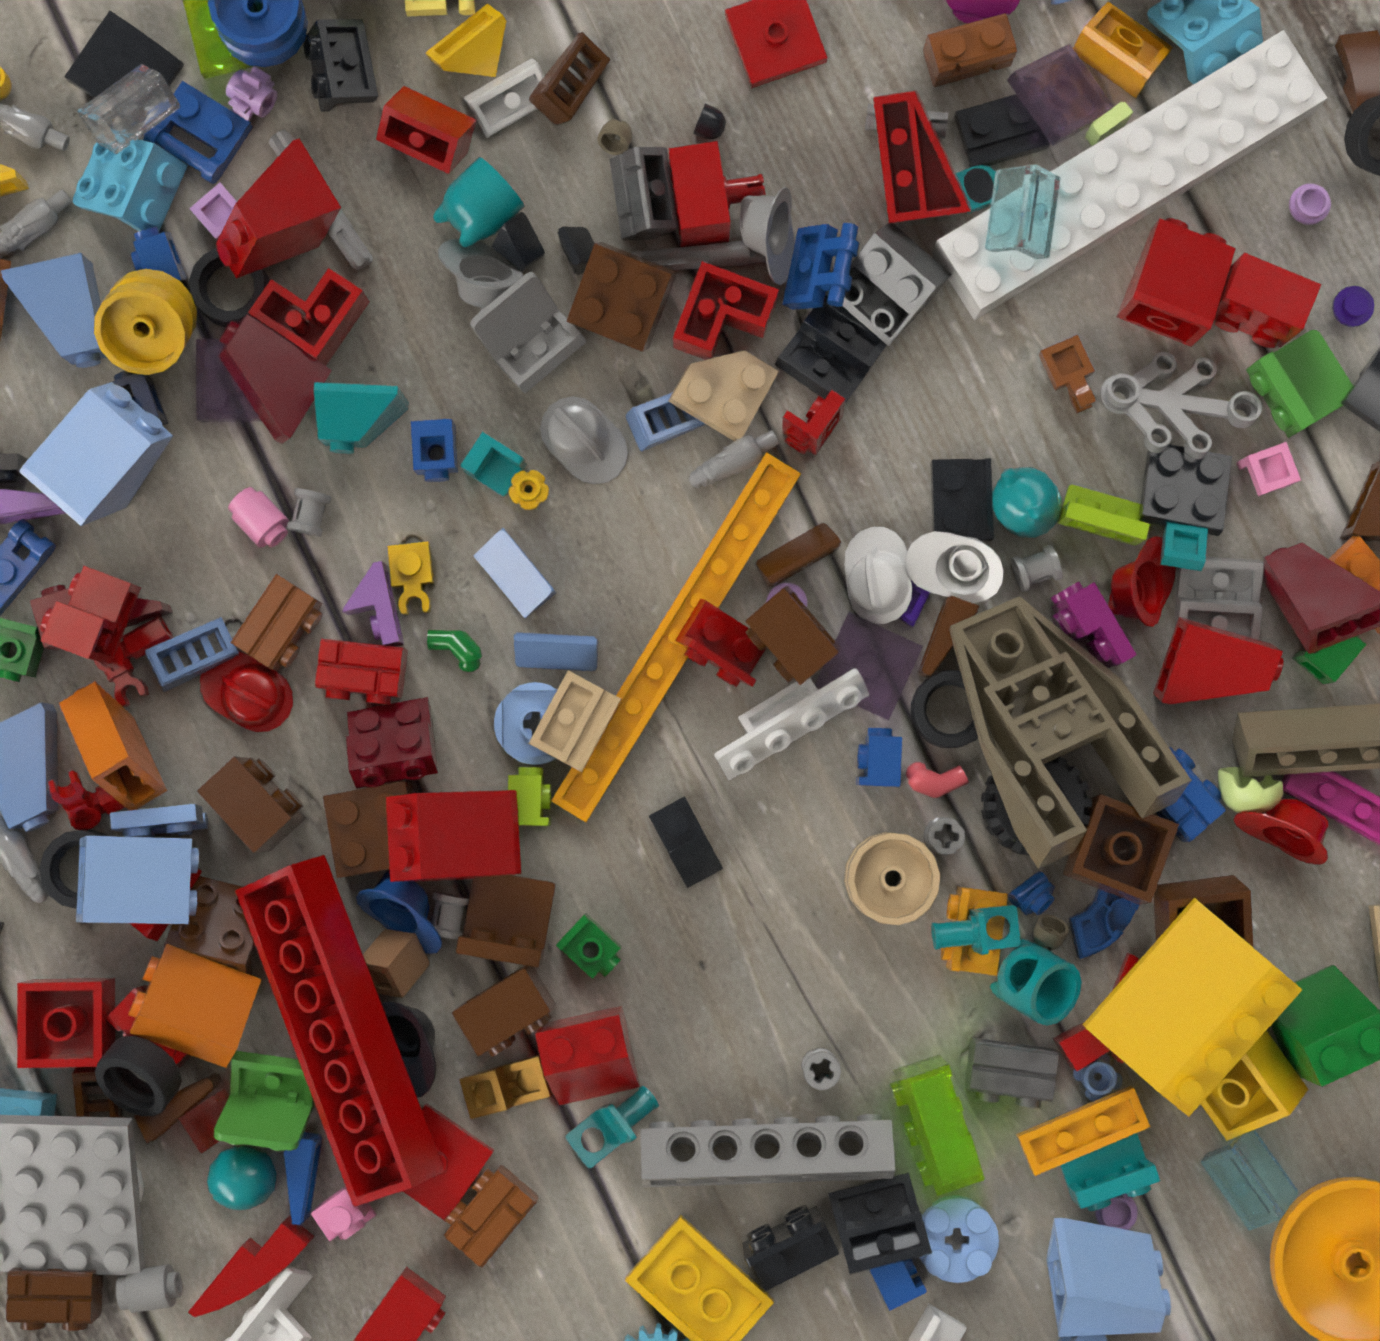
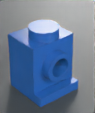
(157, 253)
(425, 437)
(880, 759)
(896, 1283)

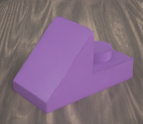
(377, 594)

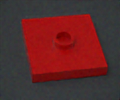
(775, 38)
(461, 1158)

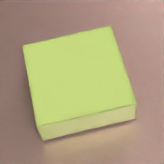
(1108, 123)

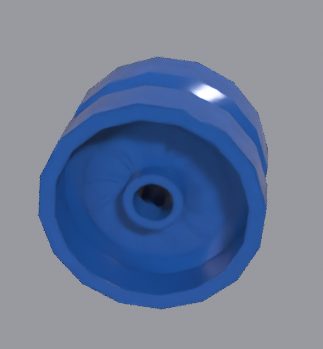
(260, 30)

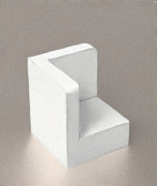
(937, 1326)

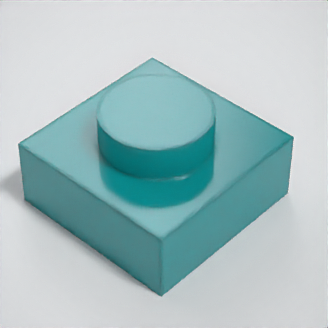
(1184, 546)

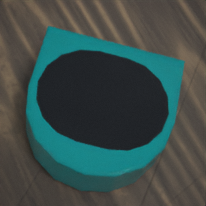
(977, 185)

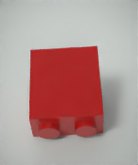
(279, 214)
(1177, 282)
(453, 835)
(587, 1055)

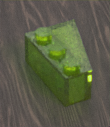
(937, 1125)

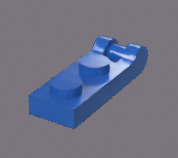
(16, 571)

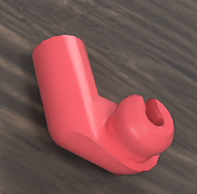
(932, 783)

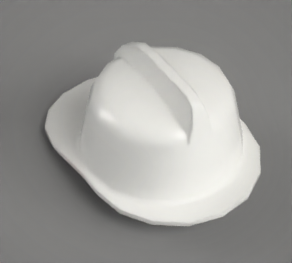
(954, 566)
(877, 575)

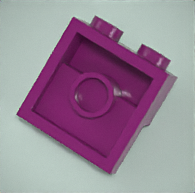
(1084, 613)

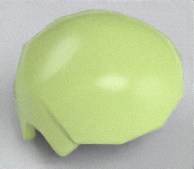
(1247, 794)

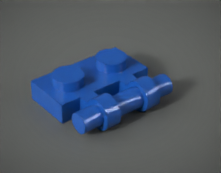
(811, 264)

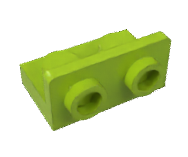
(1103, 515)

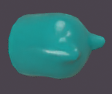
(478, 203)
(1026, 502)
(1038, 983)

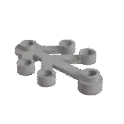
(1174, 404)

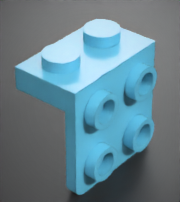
(1208, 31)
(131, 185)

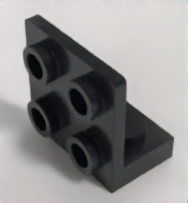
(789, 1247)

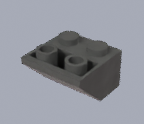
(892, 282)

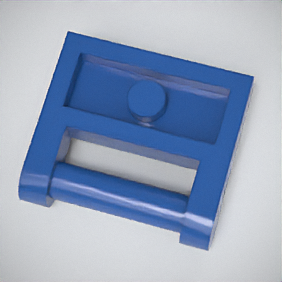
(206, 122)

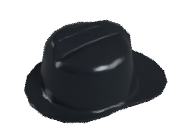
(415, 1040)

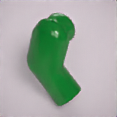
(460, 645)

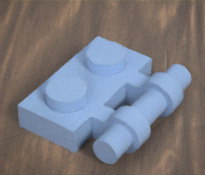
(159, 820)

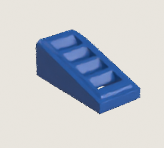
(301, 1175)

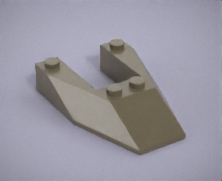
(1042, 698)

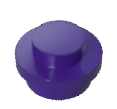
(1353, 306)

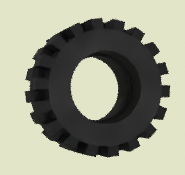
(1067, 780)

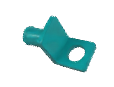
(974, 931)
(614, 1124)

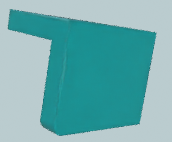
(492, 464)

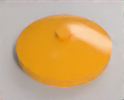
(1330, 1260)

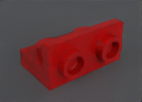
(821, 422)
(722, 641)

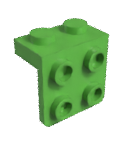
(1300, 382)
(266, 1103)

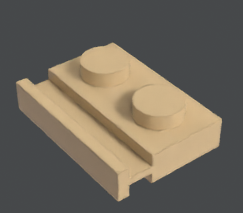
(575, 721)

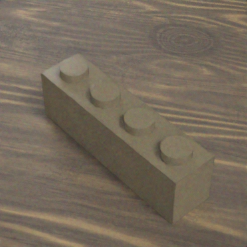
(1308, 740)

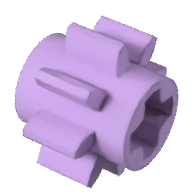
(251, 93)

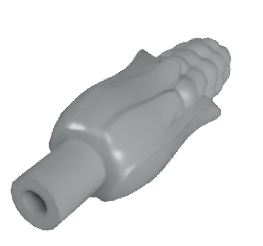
(31, 128)
(32, 222)
(735, 458)
(19, 862)

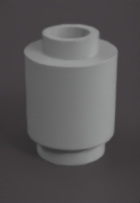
(149, 1290)

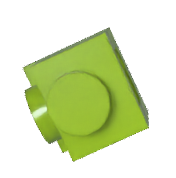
(531, 796)

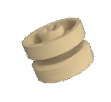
(888, 903)

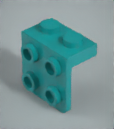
(1109, 1173)

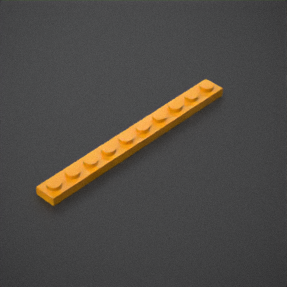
(663, 655)

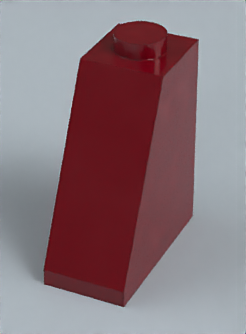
(271, 374)
(1320, 597)

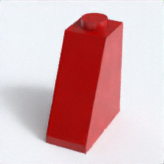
(1215, 664)

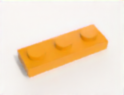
(1083, 1130)

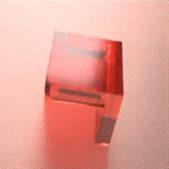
(202, 1120)

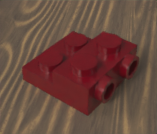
(391, 743)

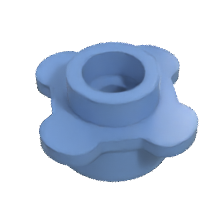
(1109, 1078)

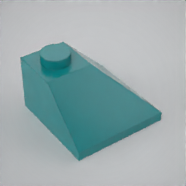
(355, 413)

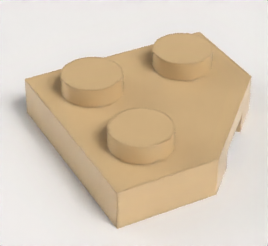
(724, 391)

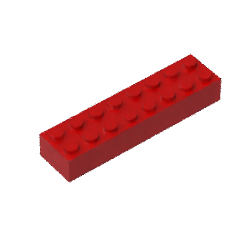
(339, 1031)

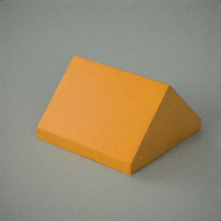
(1121, 49)

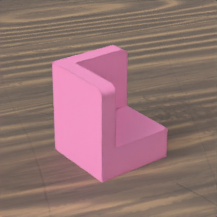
(1271, 469)

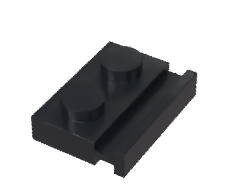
(999, 131)
(962, 497)

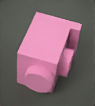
(339, 1217)

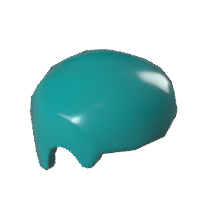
(241, 1178)

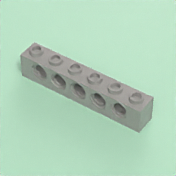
(747, 1167)

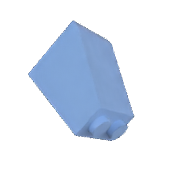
(98, 454)
(136, 880)
(1105, 1280)

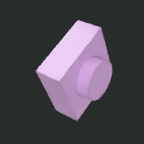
(214, 209)

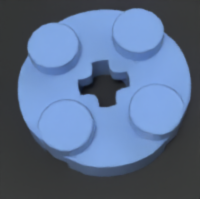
(510, 721)
(975, 1255)

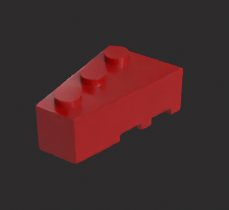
(914, 162)

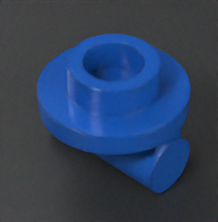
(1033, 894)

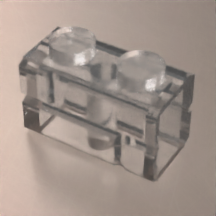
(129, 108)

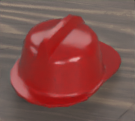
(1142, 585)
(248, 693)
(1291, 828)

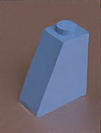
(63, 303)
(27, 765)

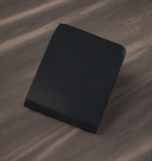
(518, 242)
(577, 246)

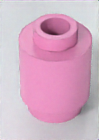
(258, 517)

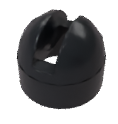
(710, 123)

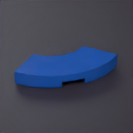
(1101, 925)

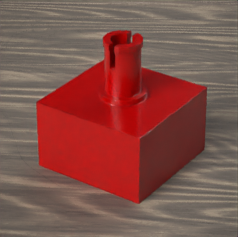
(704, 193)

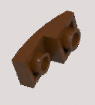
(1361, 63)

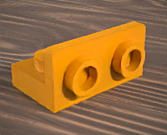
(963, 957)

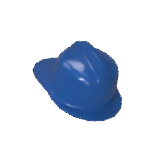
(401, 908)

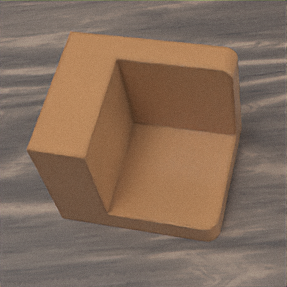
(395, 962)

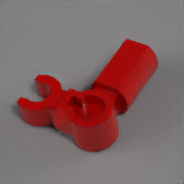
(134, 646)
(83, 806)

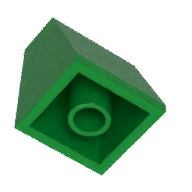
(1328, 1028)

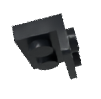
(340, 63)

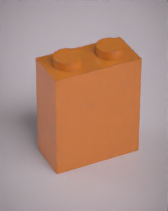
(112, 746)
(194, 1005)

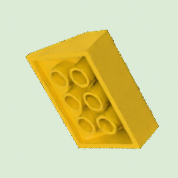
(1191, 1007)

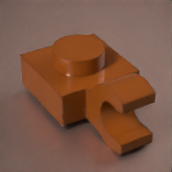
(1069, 366)

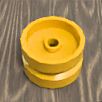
(145, 322)

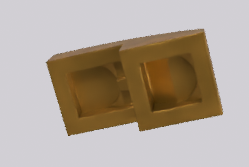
(504, 1087)

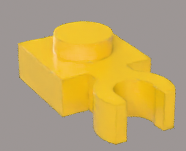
(411, 569)

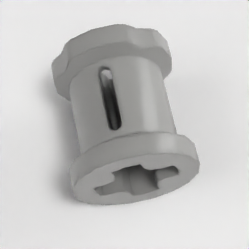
(308, 512)
(1036, 568)
(950, 846)
(448, 914)
(824, 1081)

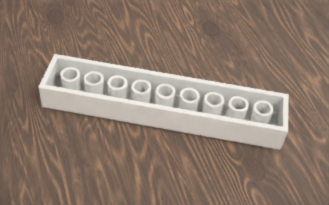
(1143, 168)

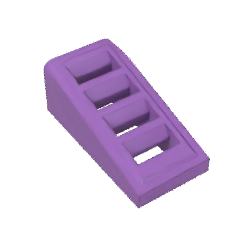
(25, 505)

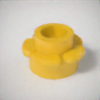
(536, 481)

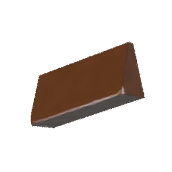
(798, 554)

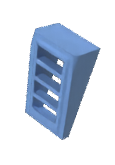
(641, 430)
(183, 674)

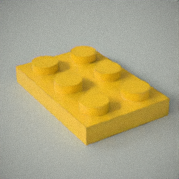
(698, 1286)

